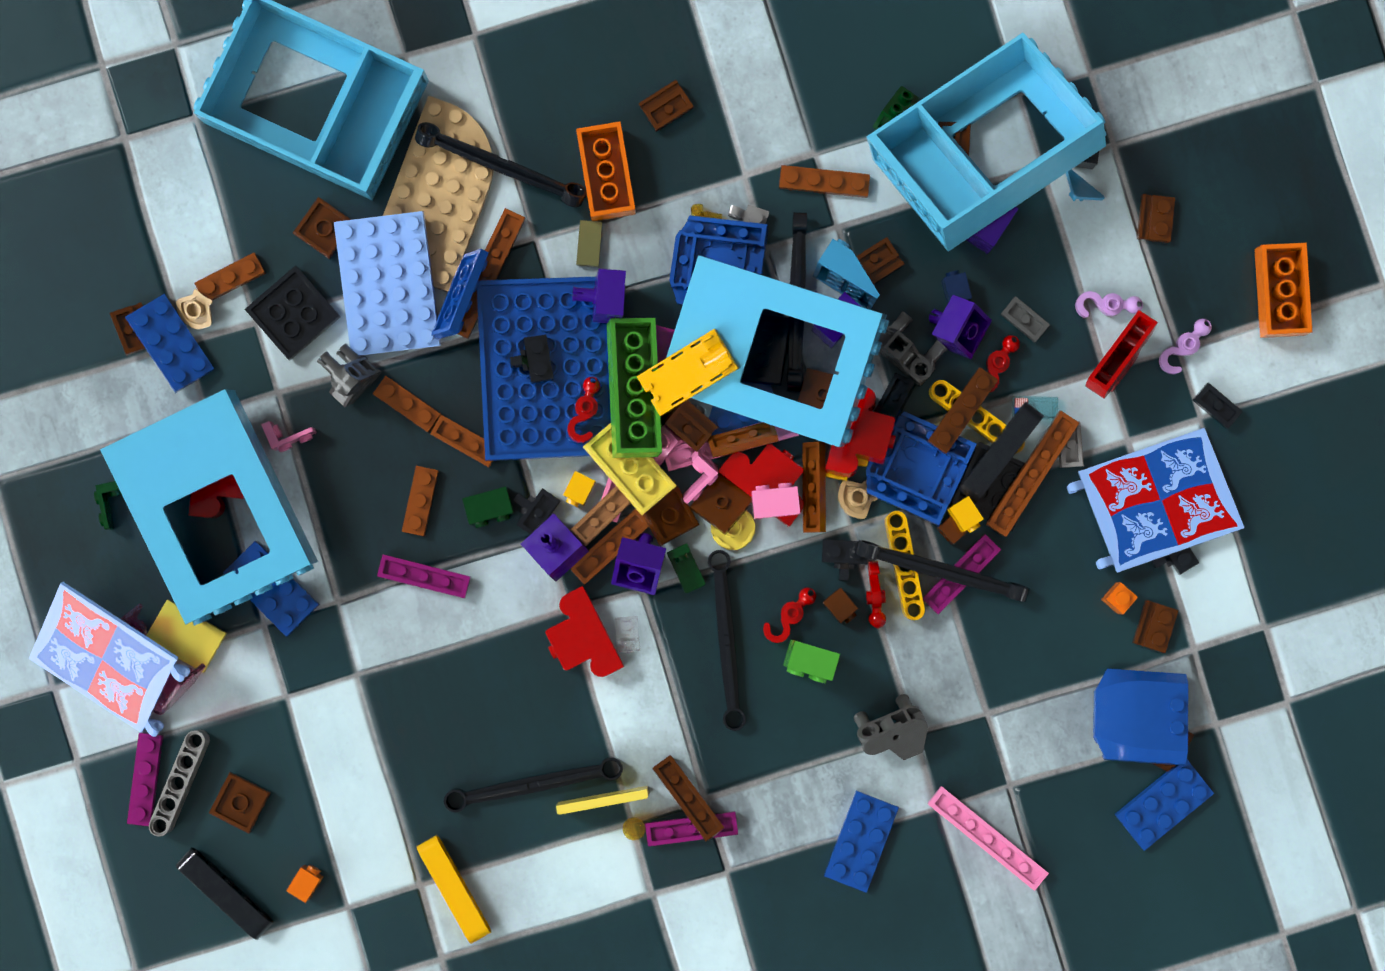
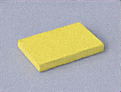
(188, 642)

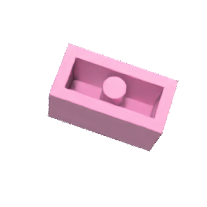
(775, 502)

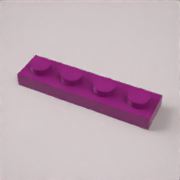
(974, 560)
(424, 576)
(145, 779)
(683, 830)

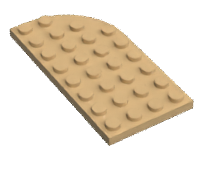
(444, 187)

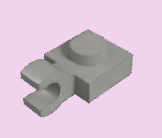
(751, 214)

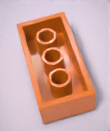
(606, 171)
(1283, 290)

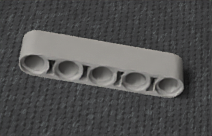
(171, 790)

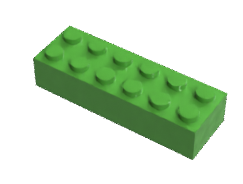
(633, 416)

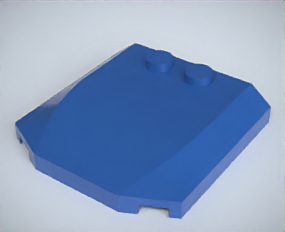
(719, 239)
(917, 473)
(1142, 716)

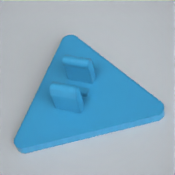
(1081, 189)

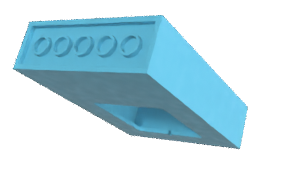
(364, 120)
(940, 176)
(733, 303)
(185, 456)

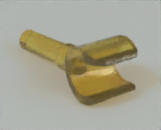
(697, 210)

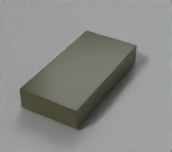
(589, 243)

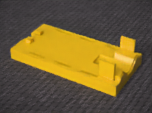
(688, 372)

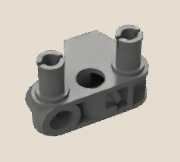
(909, 357)
(351, 379)
(903, 738)

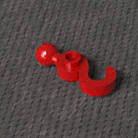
(999, 360)
(585, 409)
(875, 596)
(790, 614)

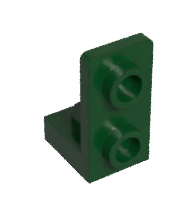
(898, 103)
(101, 498)
(686, 568)

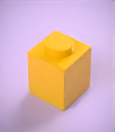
(579, 489)
(965, 515)

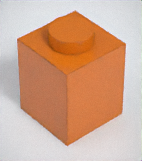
(1119, 598)
(305, 882)

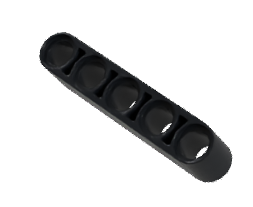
(1000, 452)
(224, 893)

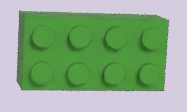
(812, 660)

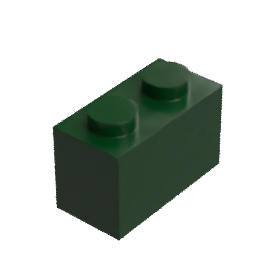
(488, 506)

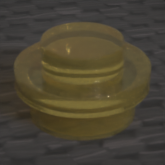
(633, 828)

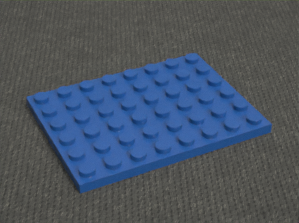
(530, 417)

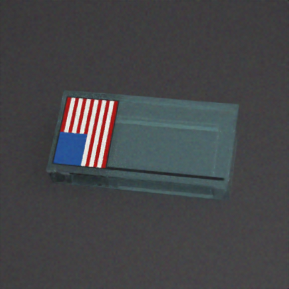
(1046, 405)

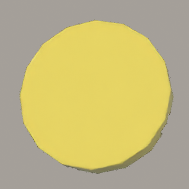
(738, 535)

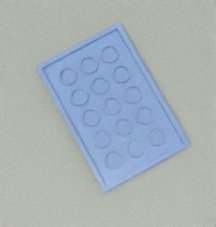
(387, 283)

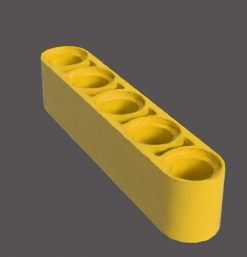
(987, 418)
(903, 577)
(453, 889)

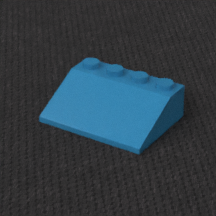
(844, 273)

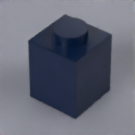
(956, 285)

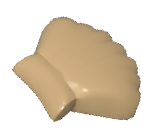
(195, 310)
(854, 499)

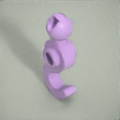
(1109, 305)
(1185, 345)

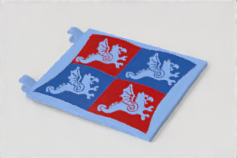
(1159, 500)
(105, 658)

